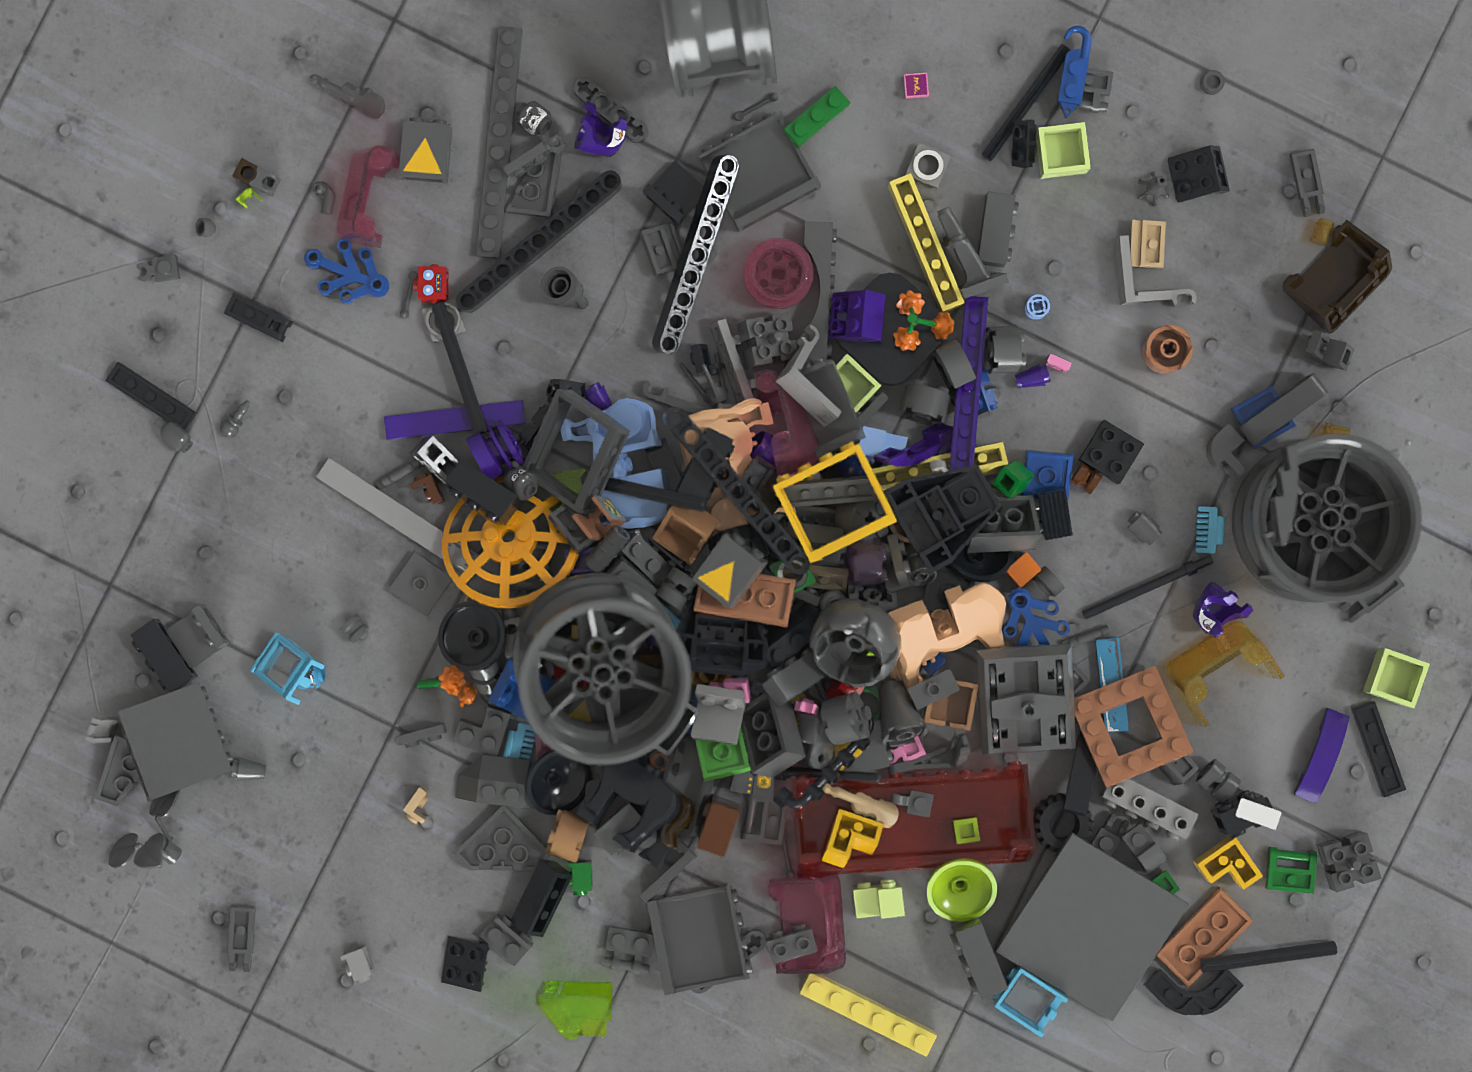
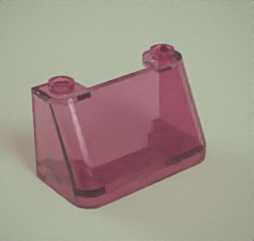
(352, 220)
(797, 444)
(816, 903)

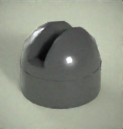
(205, 227)

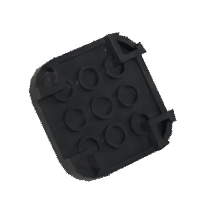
(882, 358)

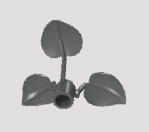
(156, 847)

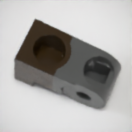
(256, 177)

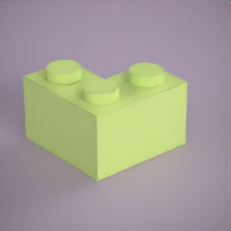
(879, 899)

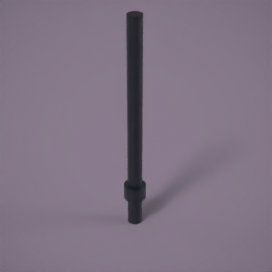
(1189, 568)

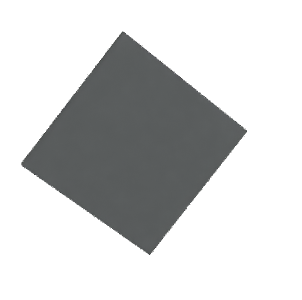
(1091, 926)

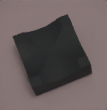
(1111, 451)

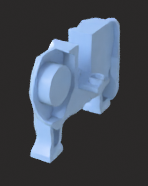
(641, 422)

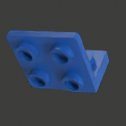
(507, 693)

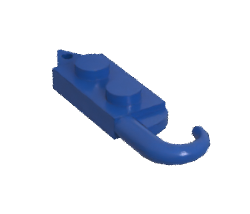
(1074, 72)

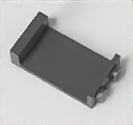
(846, 427)

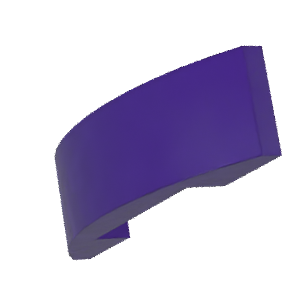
(933, 440)
(1323, 756)

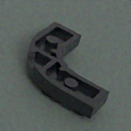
(1194, 1002)

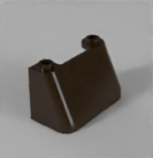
(1340, 277)

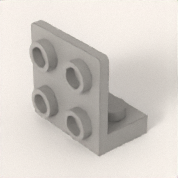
(719, 714)

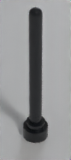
(815, 773)

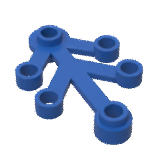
(349, 274)
(1032, 622)

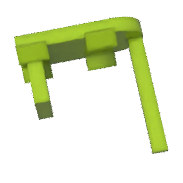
(245, 194)

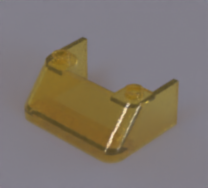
(1208, 655)

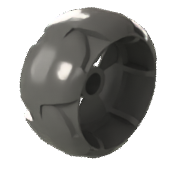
(862, 624)

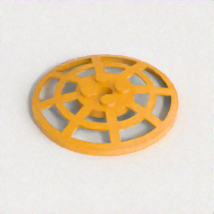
(507, 553)

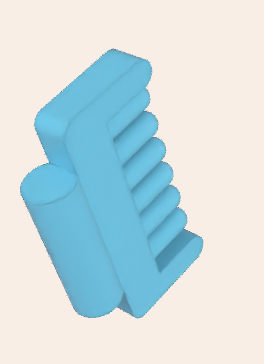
(1214, 531)
(515, 742)

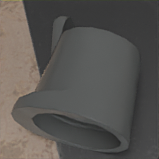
(563, 288)

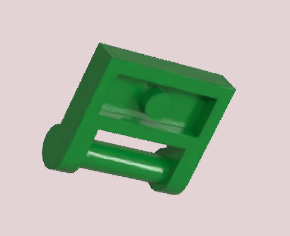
(1291, 878)

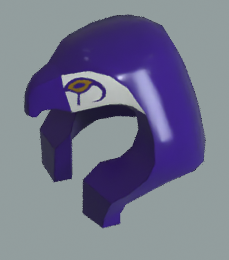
(596, 136)
(1217, 608)

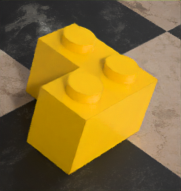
(849, 833)
(1231, 858)

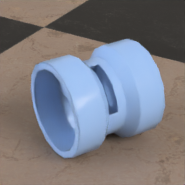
(1035, 311)

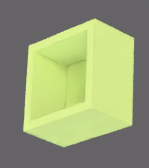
(1062, 150)
(857, 382)
(1396, 677)

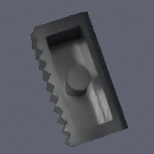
(1053, 513)

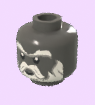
(534, 118)

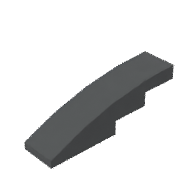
(1284, 505)

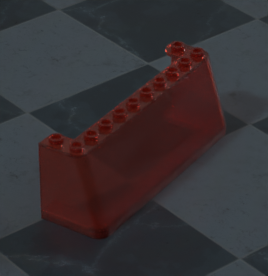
(918, 842)

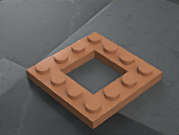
(1115, 768)

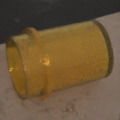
(1322, 232)
(1330, 428)

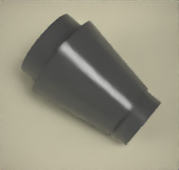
(247, 770)

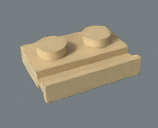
(1147, 243)

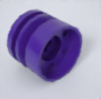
(495, 450)

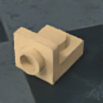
(418, 800)

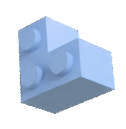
(878, 441)

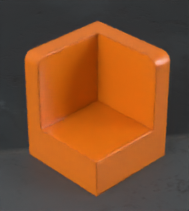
(1023, 570)

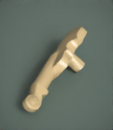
(880, 810)

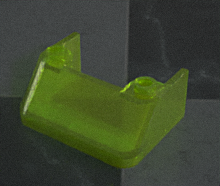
(576, 1007)

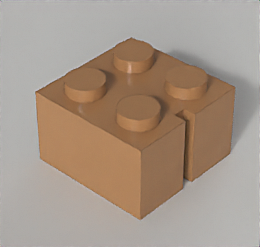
(685, 532)
(955, 708)

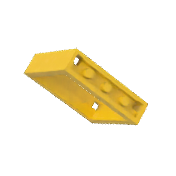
(851, 537)

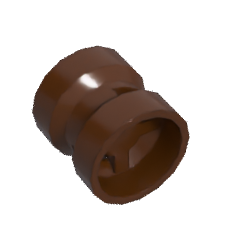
(1081, 476)

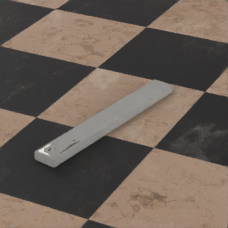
(391, 512)

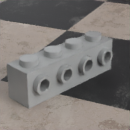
(1151, 806)

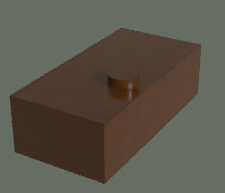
(718, 825)

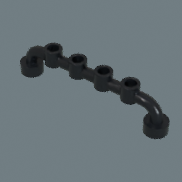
(828, 775)

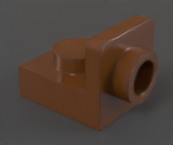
(432, 488)

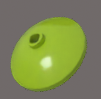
(965, 899)

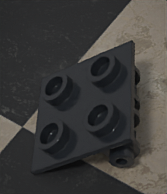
(465, 963)

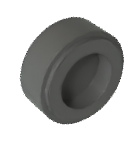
(1212, 82)

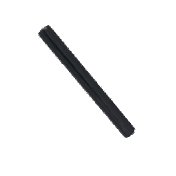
(1026, 102)
(459, 367)
(654, 494)
(1268, 956)

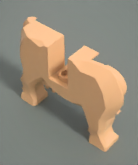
(735, 424)
(975, 616)

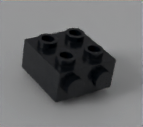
(1226, 817)

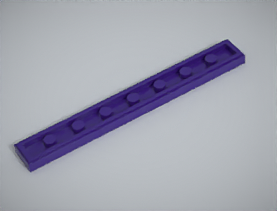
(969, 394)

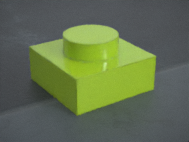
(966, 830)

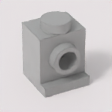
(358, 964)

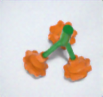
(908, 338)
(452, 681)

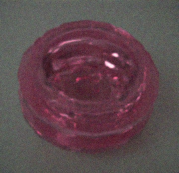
(764, 253)

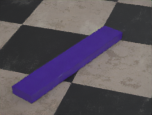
(451, 420)

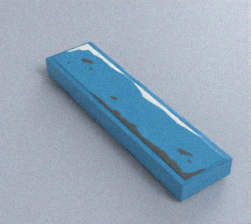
(1110, 671)

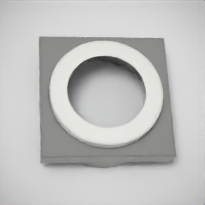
(931, 180)
(452, 307)

